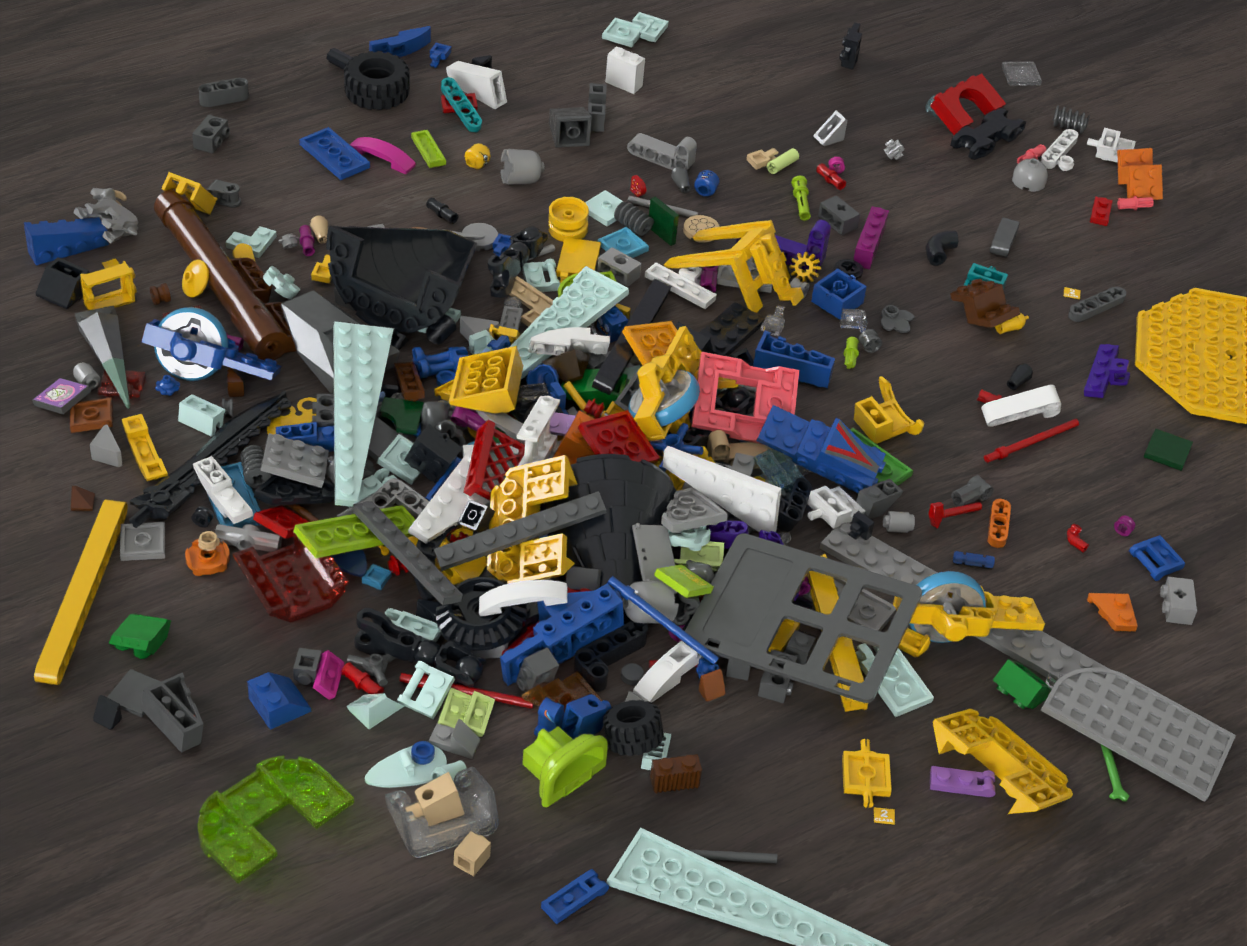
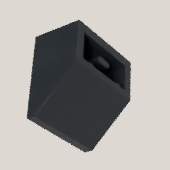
(61, 283)

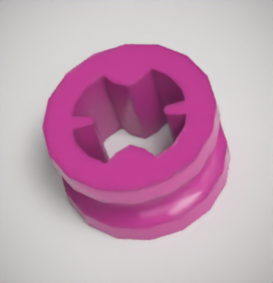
(836, 160)

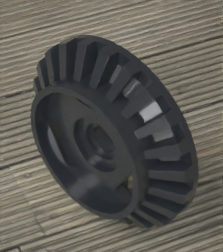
(479, 632)

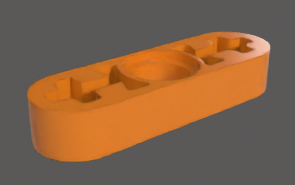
(1002, 529)

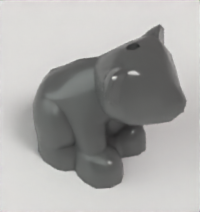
(437, 415)
(689, 605)

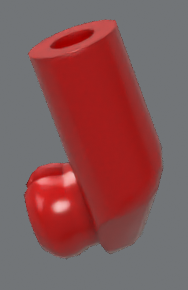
(1074, 538)

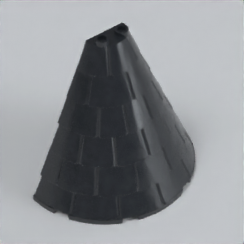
(398, 274)
(631, 495)

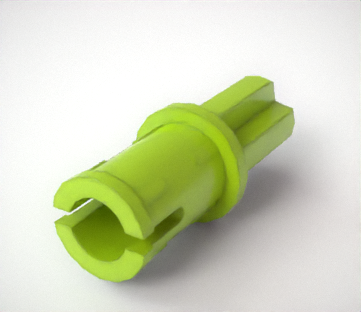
(851, 352)

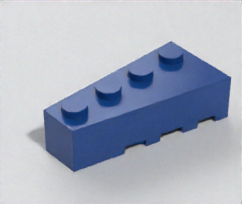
(63, 239)

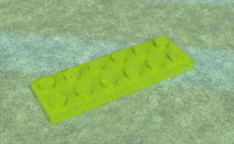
(347, 532)

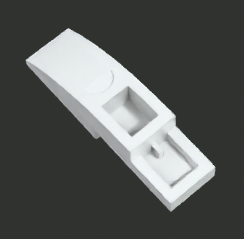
(566, 339)
(220, 490)
(667, 672)

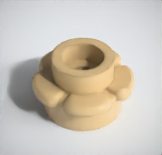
(208, 541)

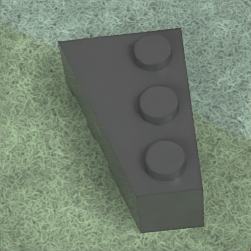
(174, 712)

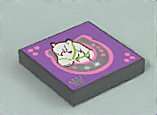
(61, 395)

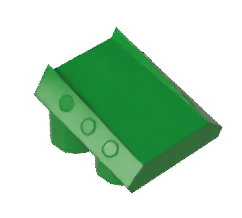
(141, 634)

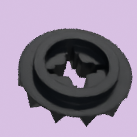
(847, 264)

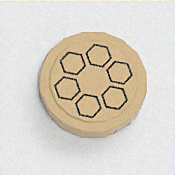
(696, 223)

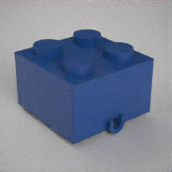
(838, 293)

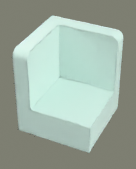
(479, 342)

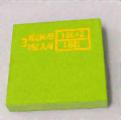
(683, 581)

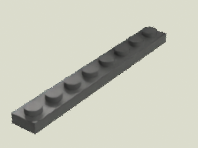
(520, 531)
(407, 553)

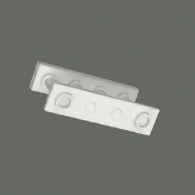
(536, 430)

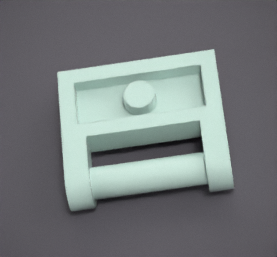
(534, 275)
(432, 693)

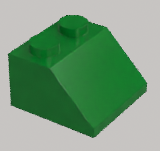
(1021, 684)

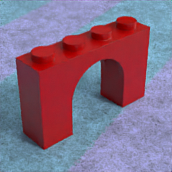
(975, 89)

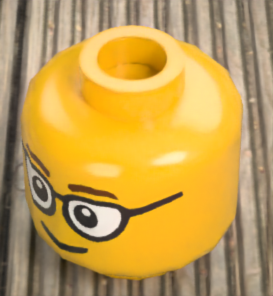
(477, 156)

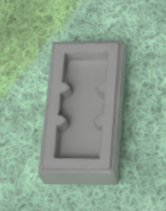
(511, 317)

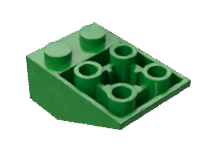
(585, 389)

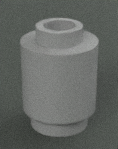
(86, 375)
(899, 521)

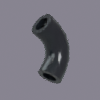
(937, 245)

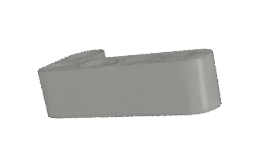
(662, 152)

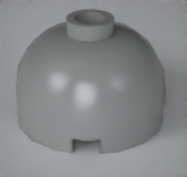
(1030, 174)

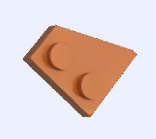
(1115, 609)

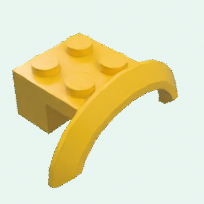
(884, 419)

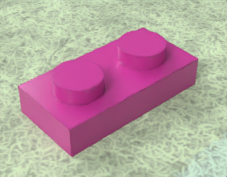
(328, 675)

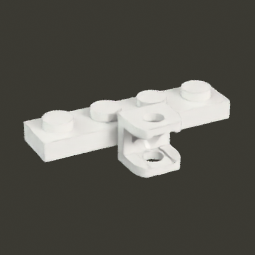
(683, 284)

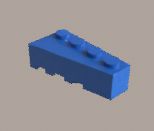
(812, 365)

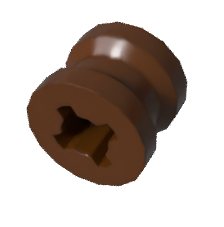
(160, 294)

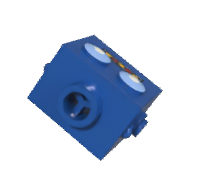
(612, 323)

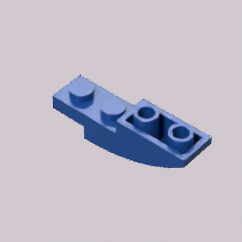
(403, 44)
(309, 434)

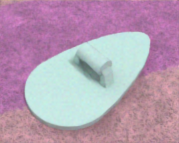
(402, 771)

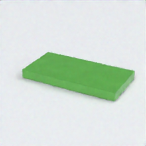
(893, 468)

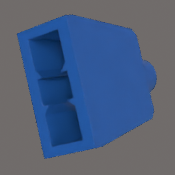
(584, 716)

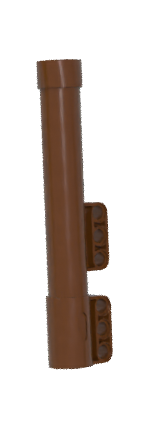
(235, 281)

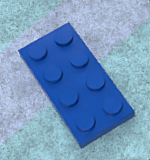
(334, 153)

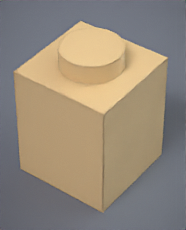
(472, 853)

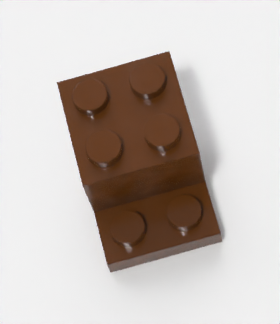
(985, 303)

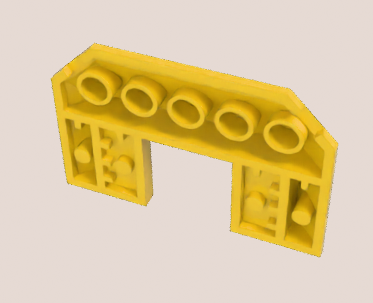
(519, 497)
(1019, 766)

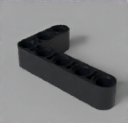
(793, 505)

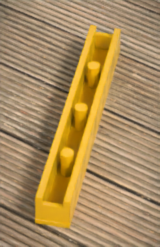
(843, 657)

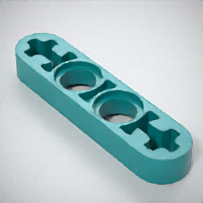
(464, 103)

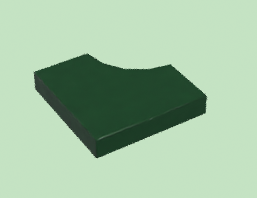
(403, 413)

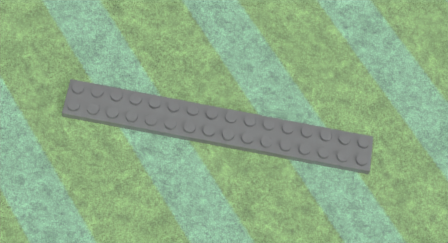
(1028, 647)

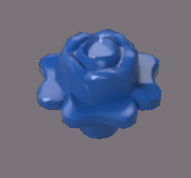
(167, 385)
(705, 667)

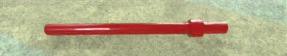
(1003, 452)
(499, 697)

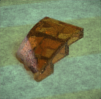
(561, 691)

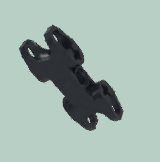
(984, 137)

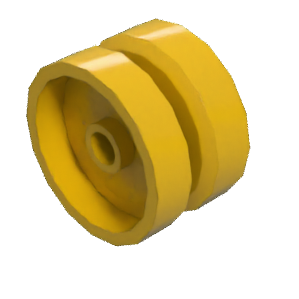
(568, 218)

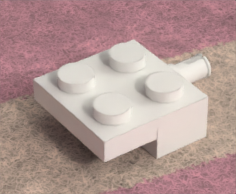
(1109, 144)
(833, 506)

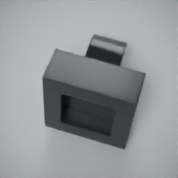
(861, 526)

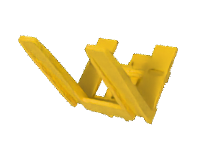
(756, 242)

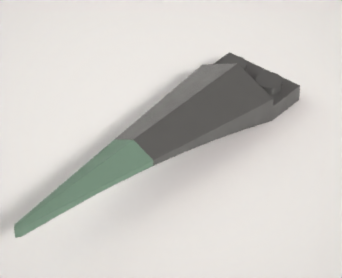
(102, 334)

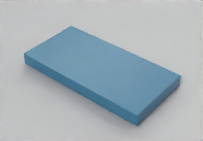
(235, 472)

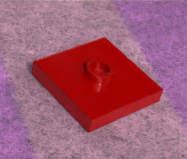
(279, 520)

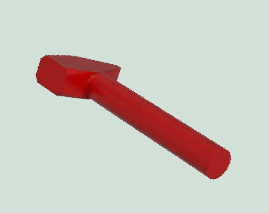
(937, 511)

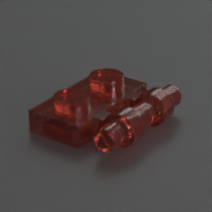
(135, 384)

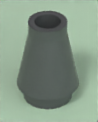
(681, 178)

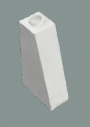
(482, 81)

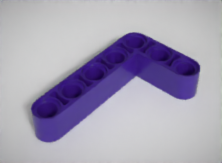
(816, 244)

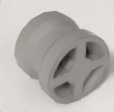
(804, 286)

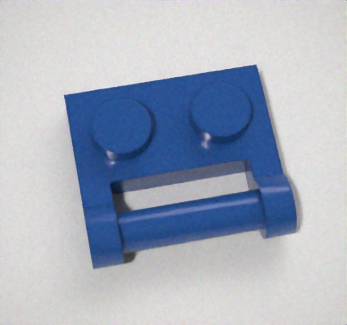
(1161, 553)

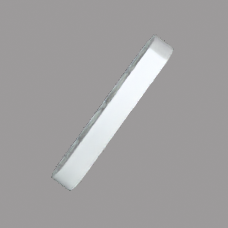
(1068, 139)

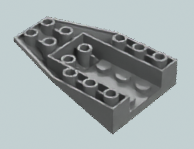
(311, 328)

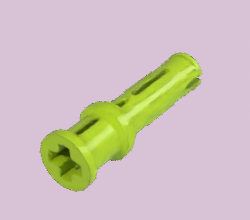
(801, 196)

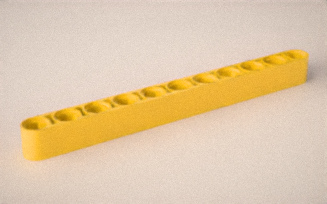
(80, 593)

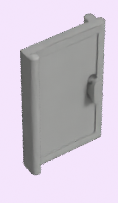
(656, 546)

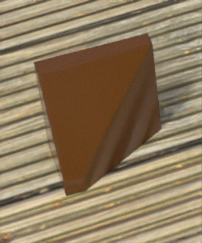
(81, 499)

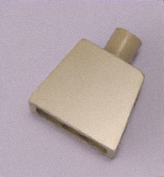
(437, 801)

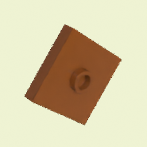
(91, 415)

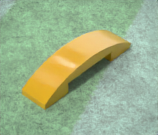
(143, 448)

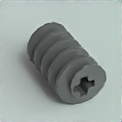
(1070, 119)
(633, 218)
(251, 465)

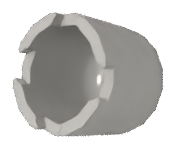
(521, 166)
(657, 595)

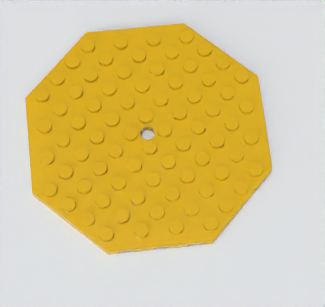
(1187, 350)

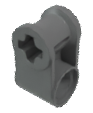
(225, 193)

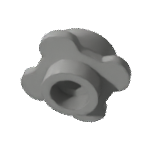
(289, 241)

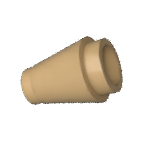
(320, 228)

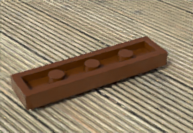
(409, 381)

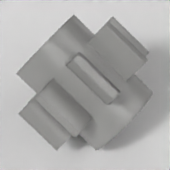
(894, 149)

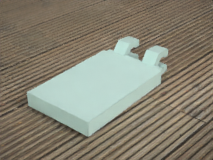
(901, 686)

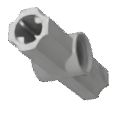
(248, 537)

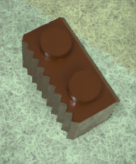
(675, 773)

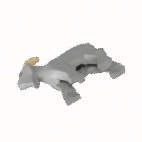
(111, 213)

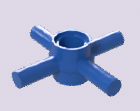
(676, 442)

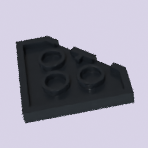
(285, 491)

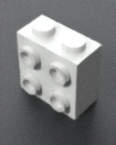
(625, 70)

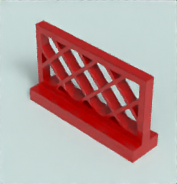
(482, 459)

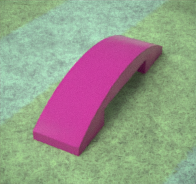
(399, 160)

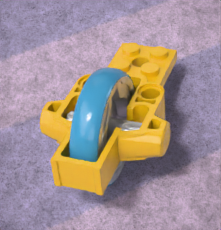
(667, 388)
(977, 609)

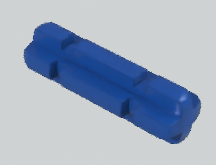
(973, 559)

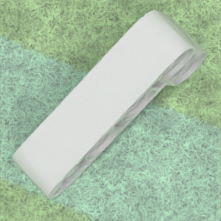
(1021, 405)

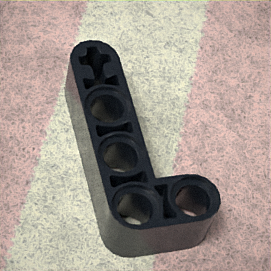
(595, 657)

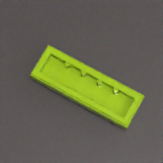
(428, 148)

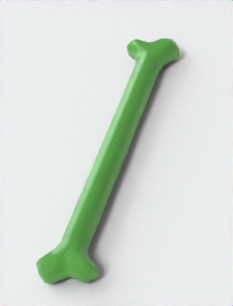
(1118, 792)

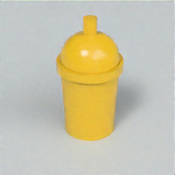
(1013, 324)

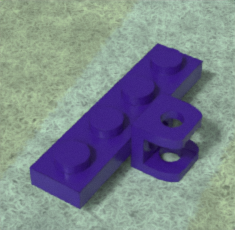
(1106, 369)

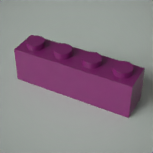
(871, 237)

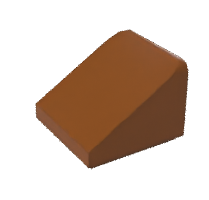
(712, 685)

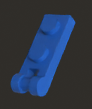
(574, 896)

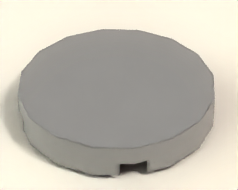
(483, 229)

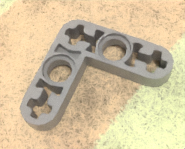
(399, 497)

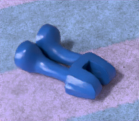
(433, 364)

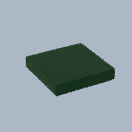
(665, 221)
(1168, 449)

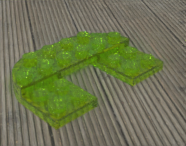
(230, 817)

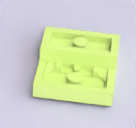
(472, 710)

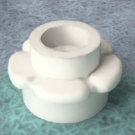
(1065, 163)

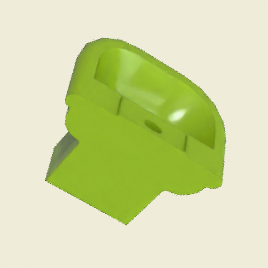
(564, 762)

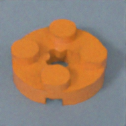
(206, 566)

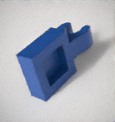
(439, 52)
(501, 244)

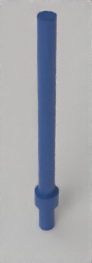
(628, 593)

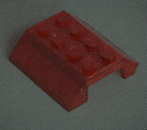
(292, 580)

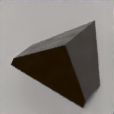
(569, 365)

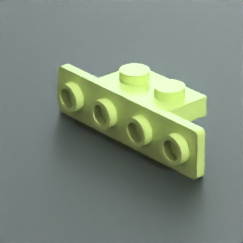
(709, 554)

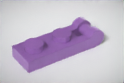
(962, 781)

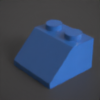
(276, 699)

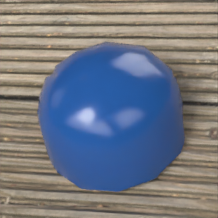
(543, 374)

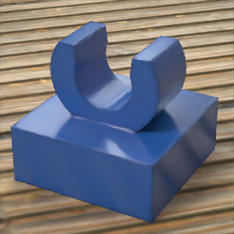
(501, 343)

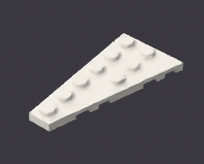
(739, 494)
(448, 503)

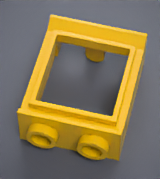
(115, 298)

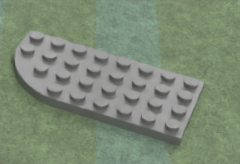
(1142, 727)

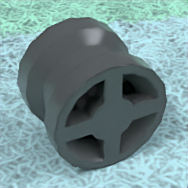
(870, 340)

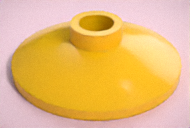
(195, 278)

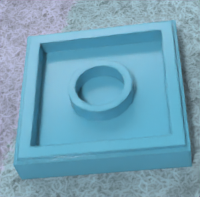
(625, 242)

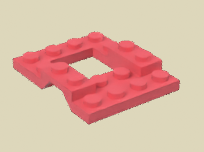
(773, 387)

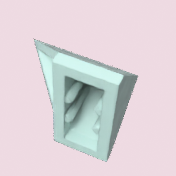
(373, 708)

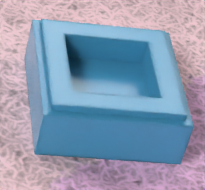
(376, 577)

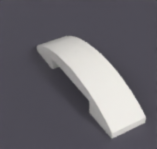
(523, 592)

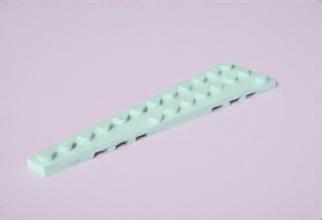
(578, 306)
(358, 379)
(695, 884)

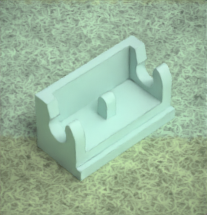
(200, 414)

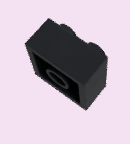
(476, 517)

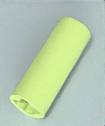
(783, 161)

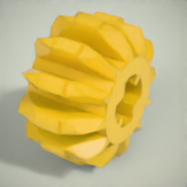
(809, 261)

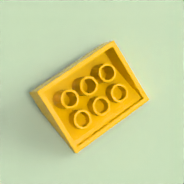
(488, 381)

